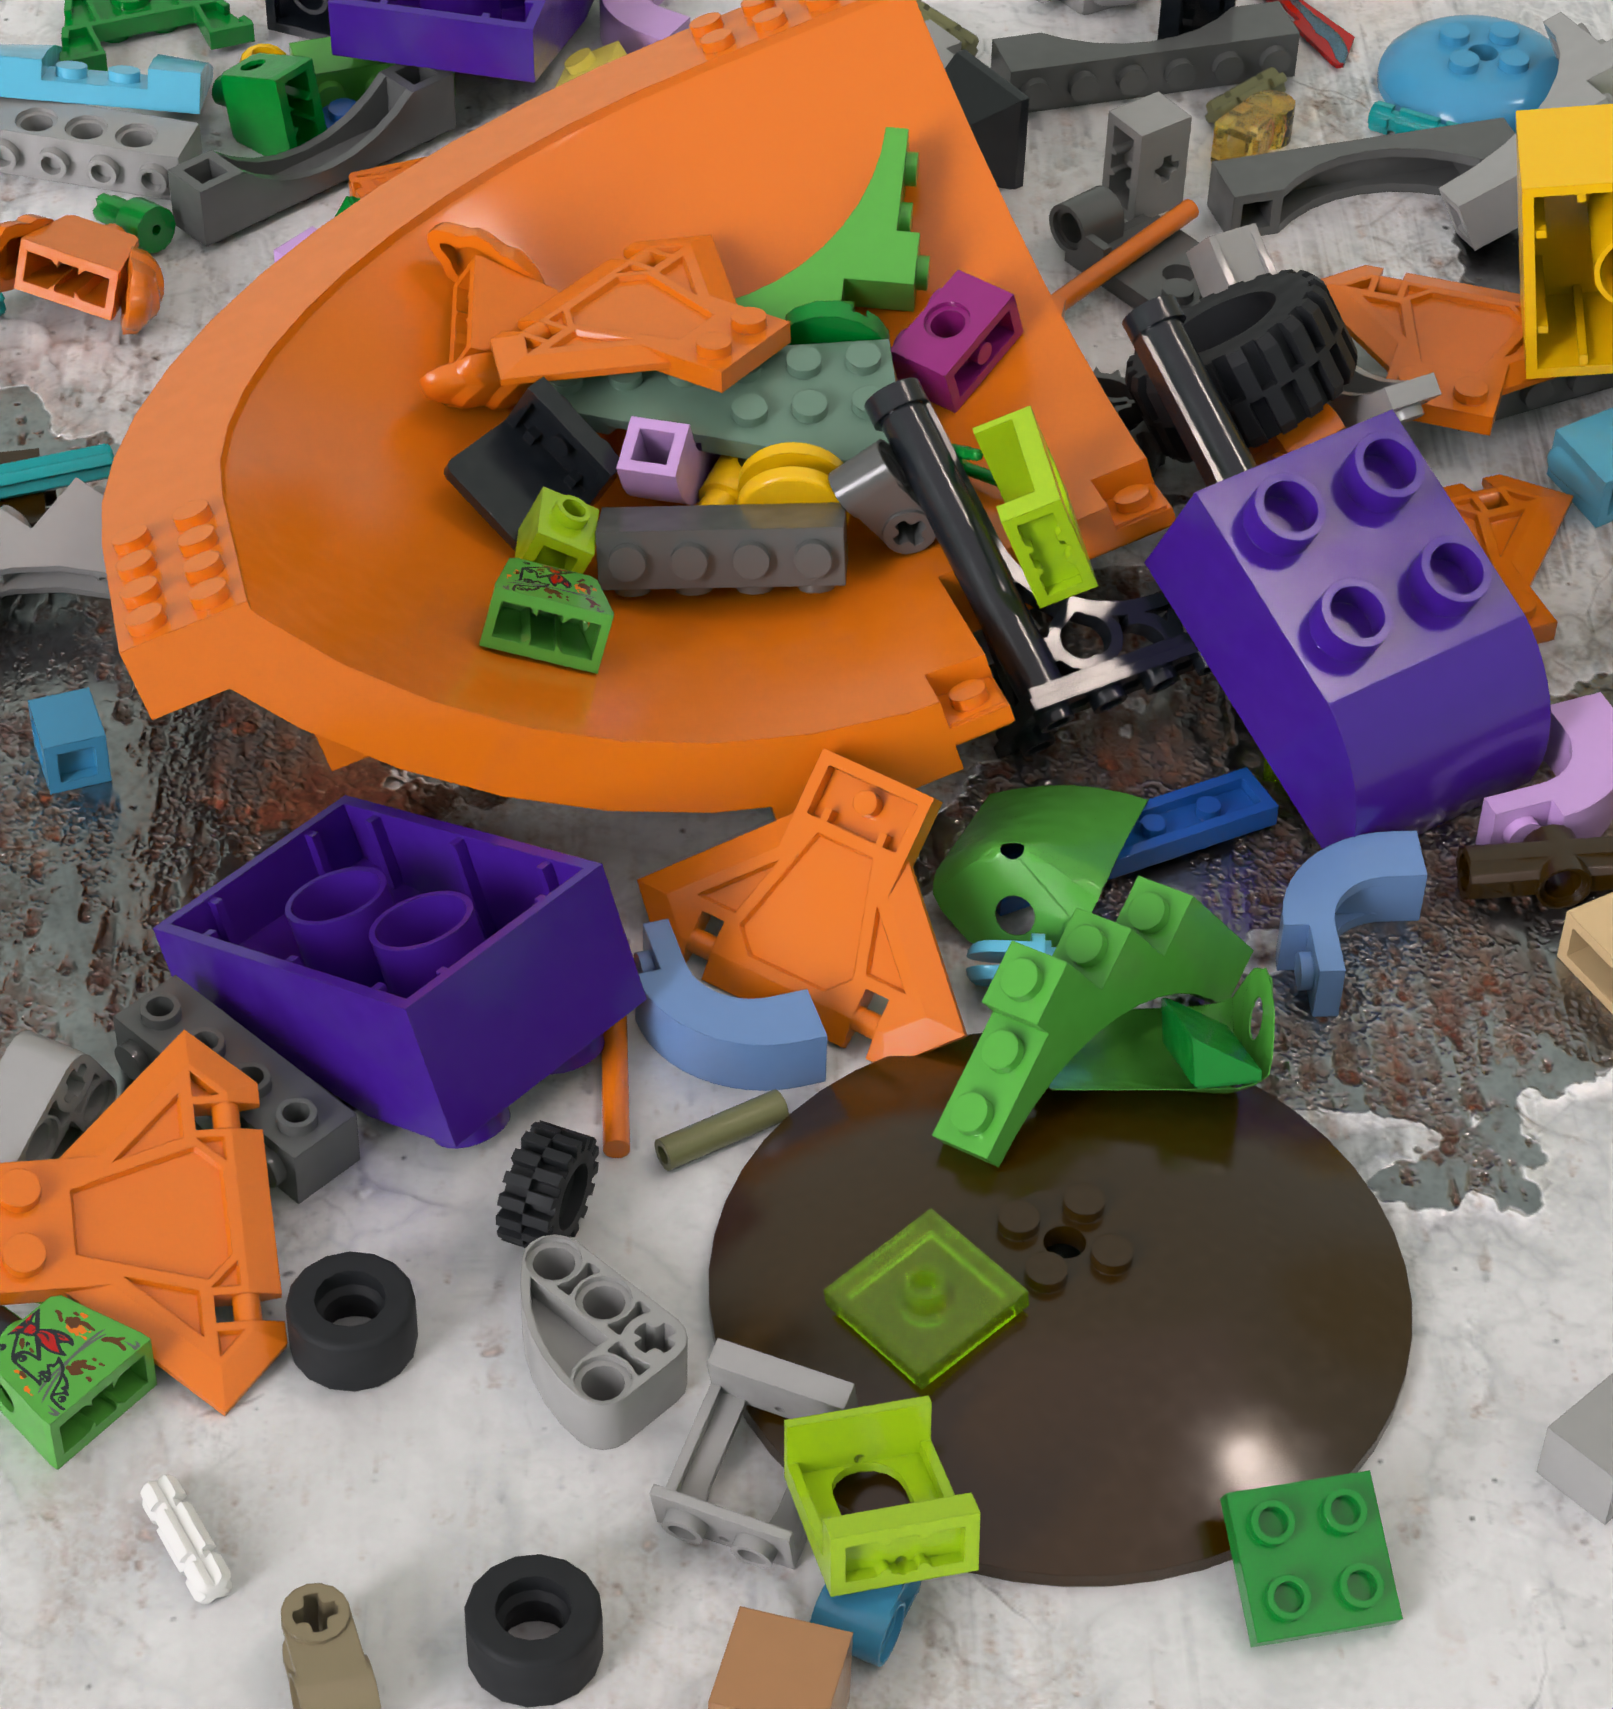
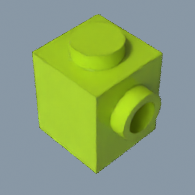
(558, 532)

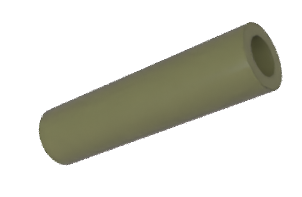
(721, 1130)

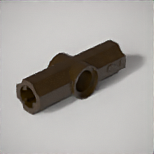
(1545, 864)

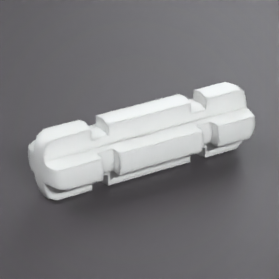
(186, 1539)

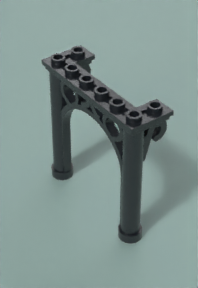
(1032, 664)

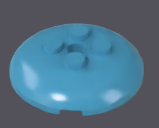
(1468, 69)

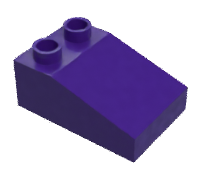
(457, 35)
(413, 964)

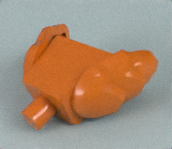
(82, 267)
(490, 295)

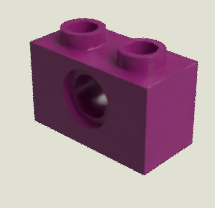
(957, 339)

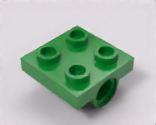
(1310, 1558)

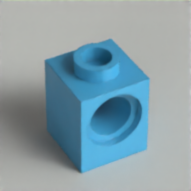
(69, 740)

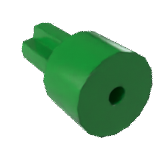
(138, 216)

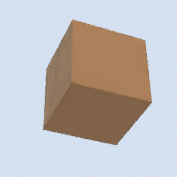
(783, 1665)

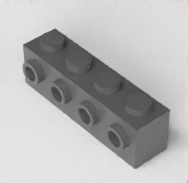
(722, 548)
(304, 1127)

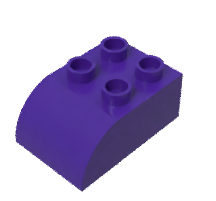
(1360, 633)

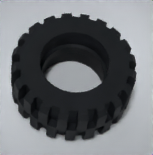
(1271, 352)

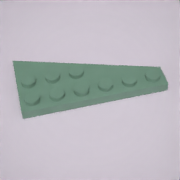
(794, 396)

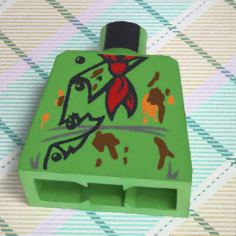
(546, 615)
(69, 1374)

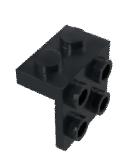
(533, 448)

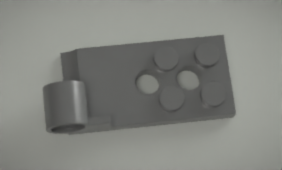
(1095, 225)

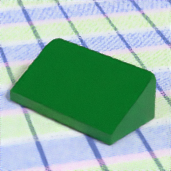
(1205, 1048)

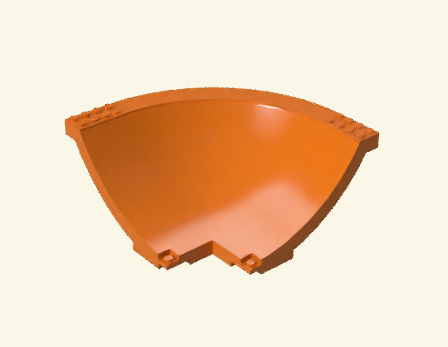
(293, 506)

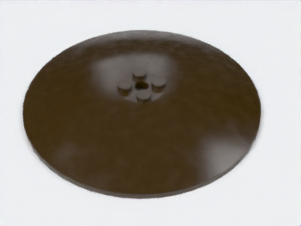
(1208, 1341)

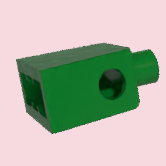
(271, 102)

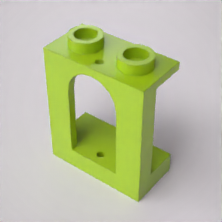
(1036, 508)
(886, 1545)

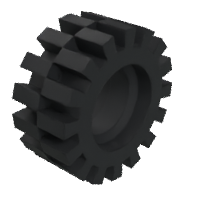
(547, 1184)

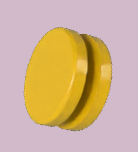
(788, 475)

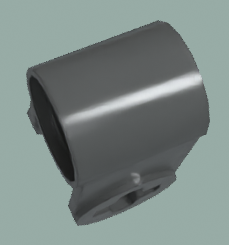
(879, 494)

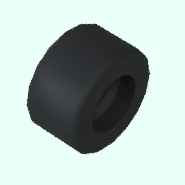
(358, 1354)
(539, 1669)

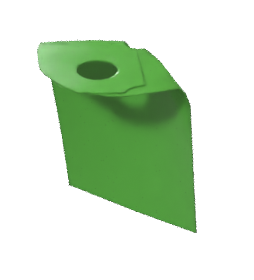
(1067, 857)
(1132, 1053)

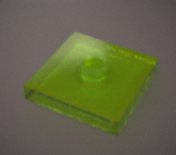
(926, 1298)

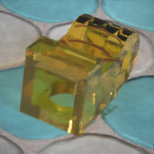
(1255, 126)

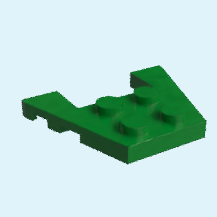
(116, 20)

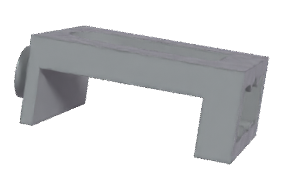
(737, 1380)

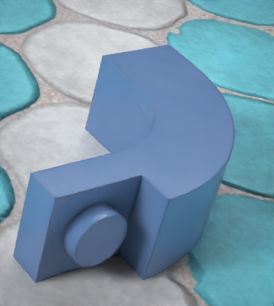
(1336, 890)
(722, 1037)

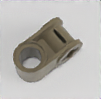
(325, 1652)

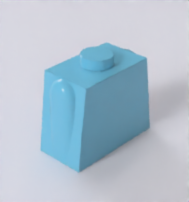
(1584, 465)

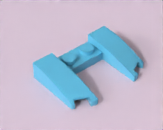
(37, 74)

